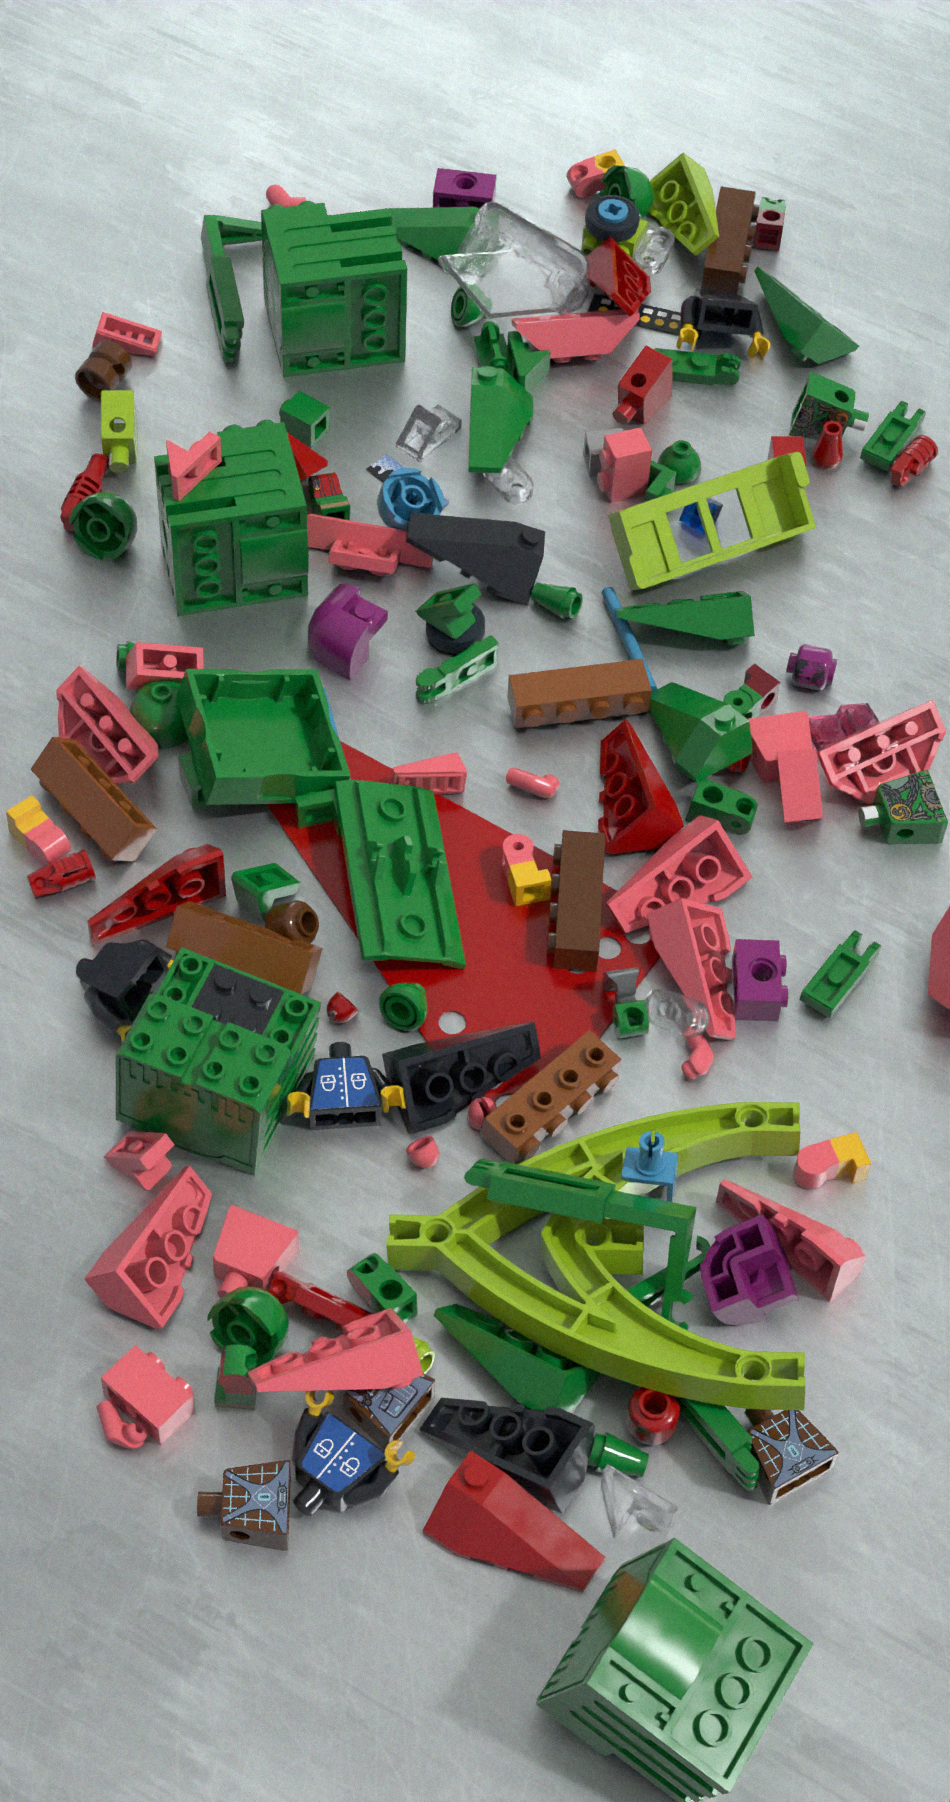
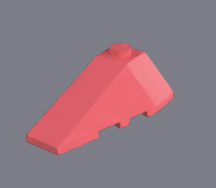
(813, 1249)
(148, 1260)
(369, 1355)

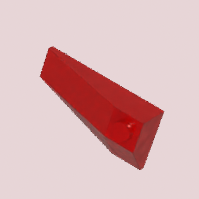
(190, 876)

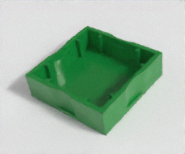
(260, 734)

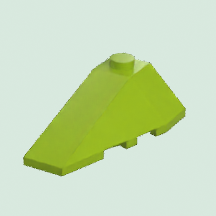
(685, 203)

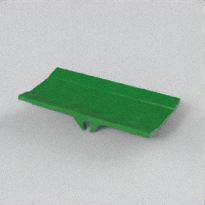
(398, 873)

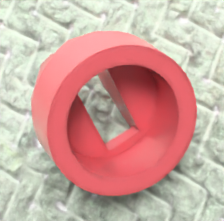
(475, 1113)
(423, 1152)

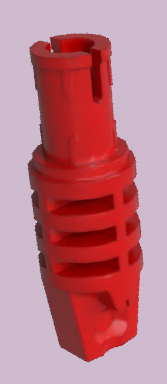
(84, 485)

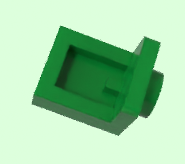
(660, 481)
(316, 809)

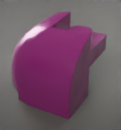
(342, 630)
(747, 1273)

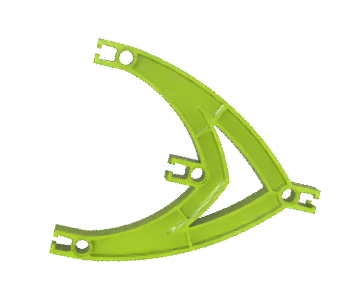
(592, 1314)

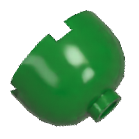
(631, 184)
(104, 525)
(159, 713)
(250, 1319)

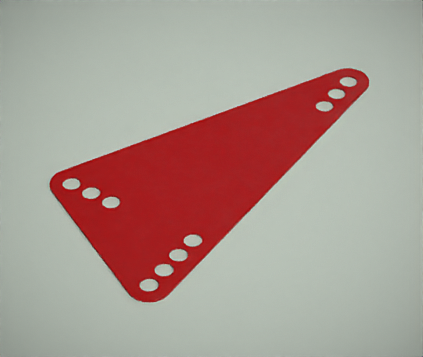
(504, 945)

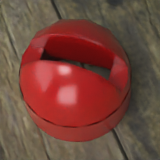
(342, 1006)

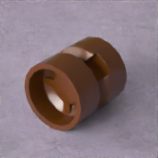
(103, 369)

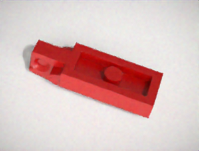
(315, 1300)

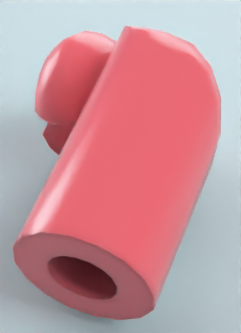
(277, 195)
(540, 786)
(700, 1058)
(119, 1431)

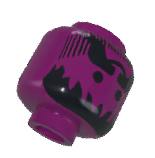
(812, 667)

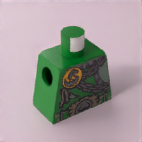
(825, 402)
(907, 811)

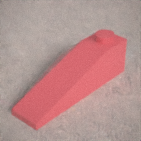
(691, 865)
(693, 947)

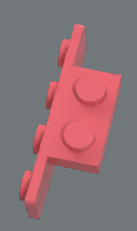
(363, 545)

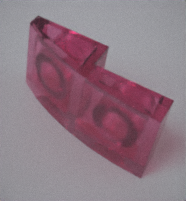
(845, 722)

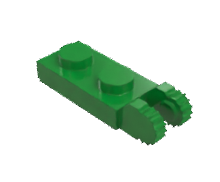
(703, 367)
(892, 436)
(457, 670)
(839, 975)

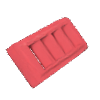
(121, 330)
(438, 774)

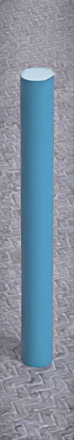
(625, 632)

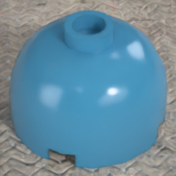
(408, 493)

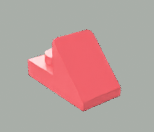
(192, 466)
(141, 1157)

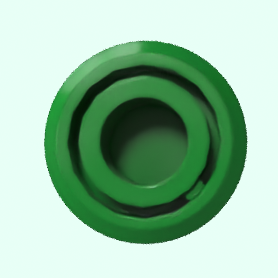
(464, 310)
(683, 460)
(404, 1006)

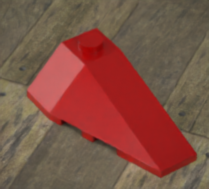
(618, 276)
(635, 798)
(501, 1523)

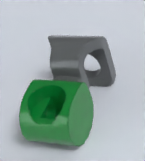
(629, 1014)

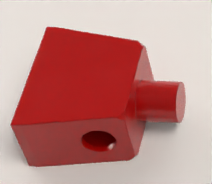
(644, 387)

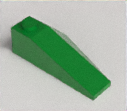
(433, 230)
(803, 325)
(497, 418)
(714, 616)
(699, 730)
(523, 1367)

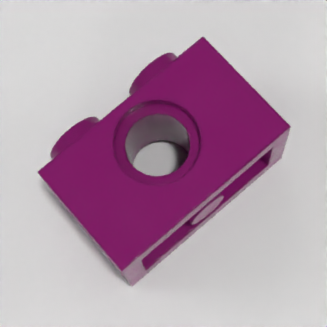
(463, 188)
(754, 998)

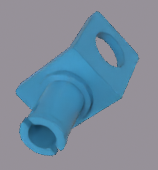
(651, 1164)

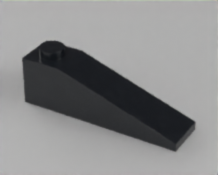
(493, 551)
(454, 1071)
(535, 1448)

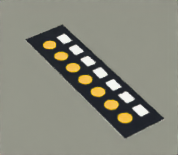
(650, 316)

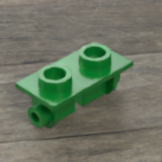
(492, 348)

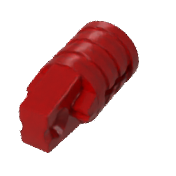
(913, 460)
(50, 878)

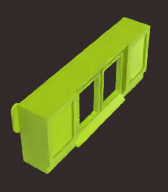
(770, 500)

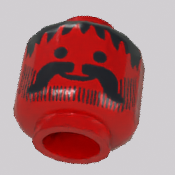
(652, 1416)

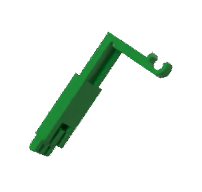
(221, 280)
(594, 1202)
(709, 1421)

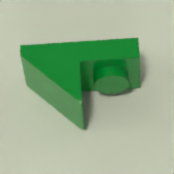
(527, 366)
(451, 609)
(260, 886)

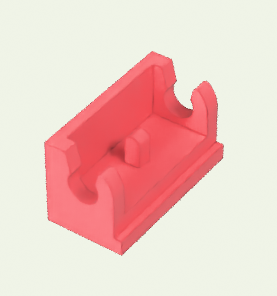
(799, 785)

